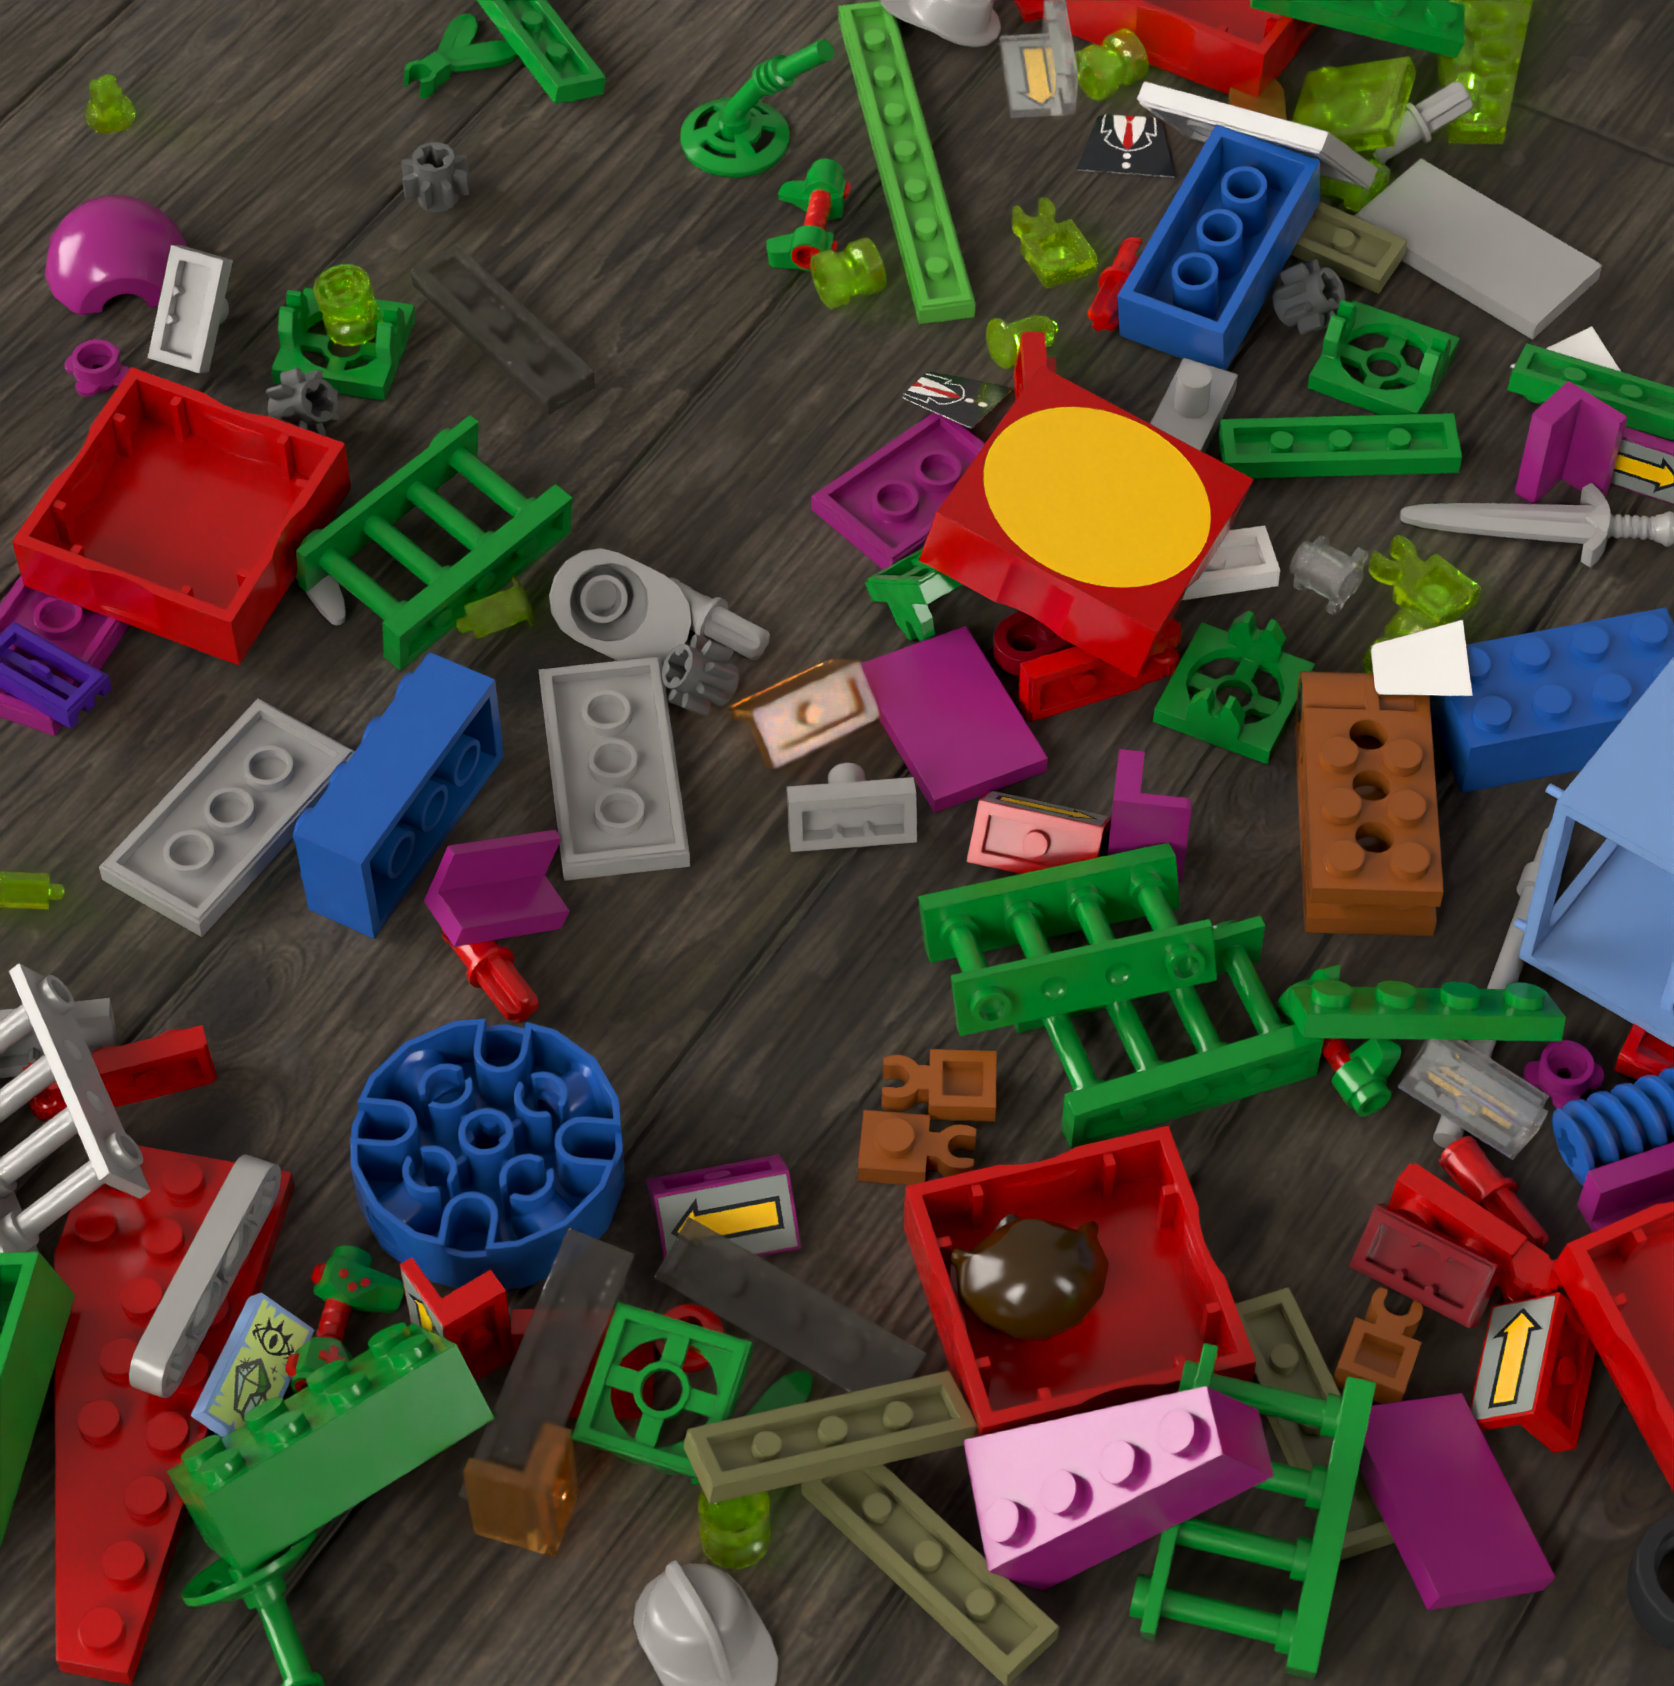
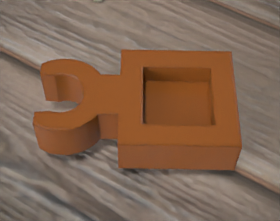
(955, 1084)
(901, 1148)
(1381, 1349)

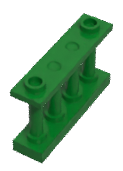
(494, 556)
(1059, 902)
(1188, 1085)
(1308, 1559)

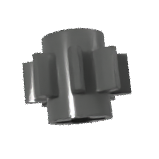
(435, 177)
(1308, 296)
(303, 400)
(700, 675)

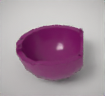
(110, 250)

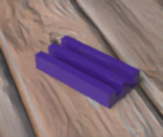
(38, 686)

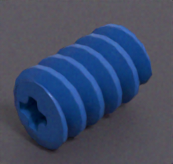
(1616, 1123)

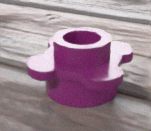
(95, 367)
(1569, 1059)

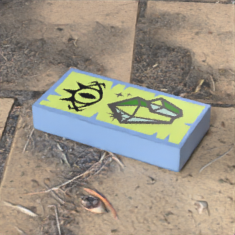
(251, 1364)

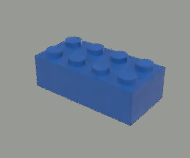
(1219, 248)
(1548, 697)
(399, 794)

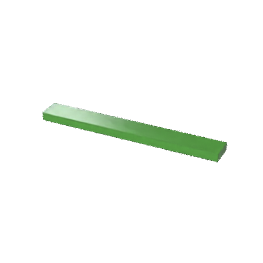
(906, 164)

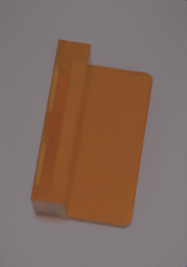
(808, 710)
(531, 1505)

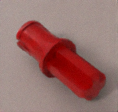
(1105, 304)
(494, 972)
(1488, 1188)

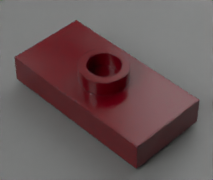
(1426, 1265)

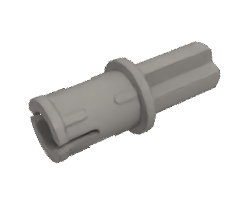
(1428, 117)
(714, 621)

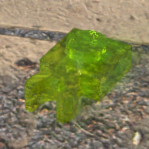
(1052, 249)
(1425, 586)

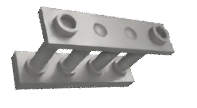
(89, 1111)

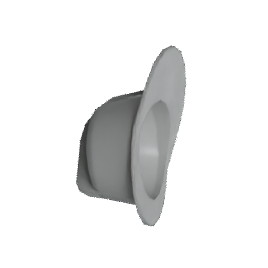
(959, 21)
(619, 606)
(703, 1630)

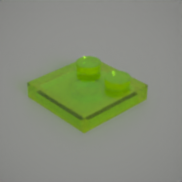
(1358, 101)

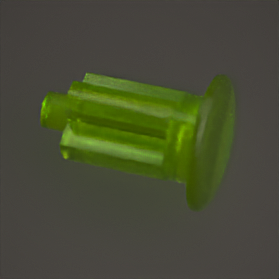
(108, 108)
(1005, 338)
(497, 612)
(28, 890)

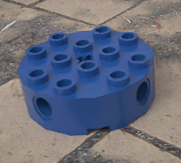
(487, 1151)

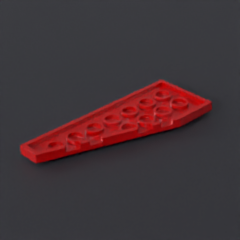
(117, 1442)

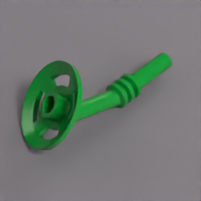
(741, 123)
(262, 1590)

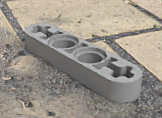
(205, 1276)

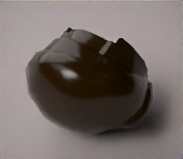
(1032, 1277)

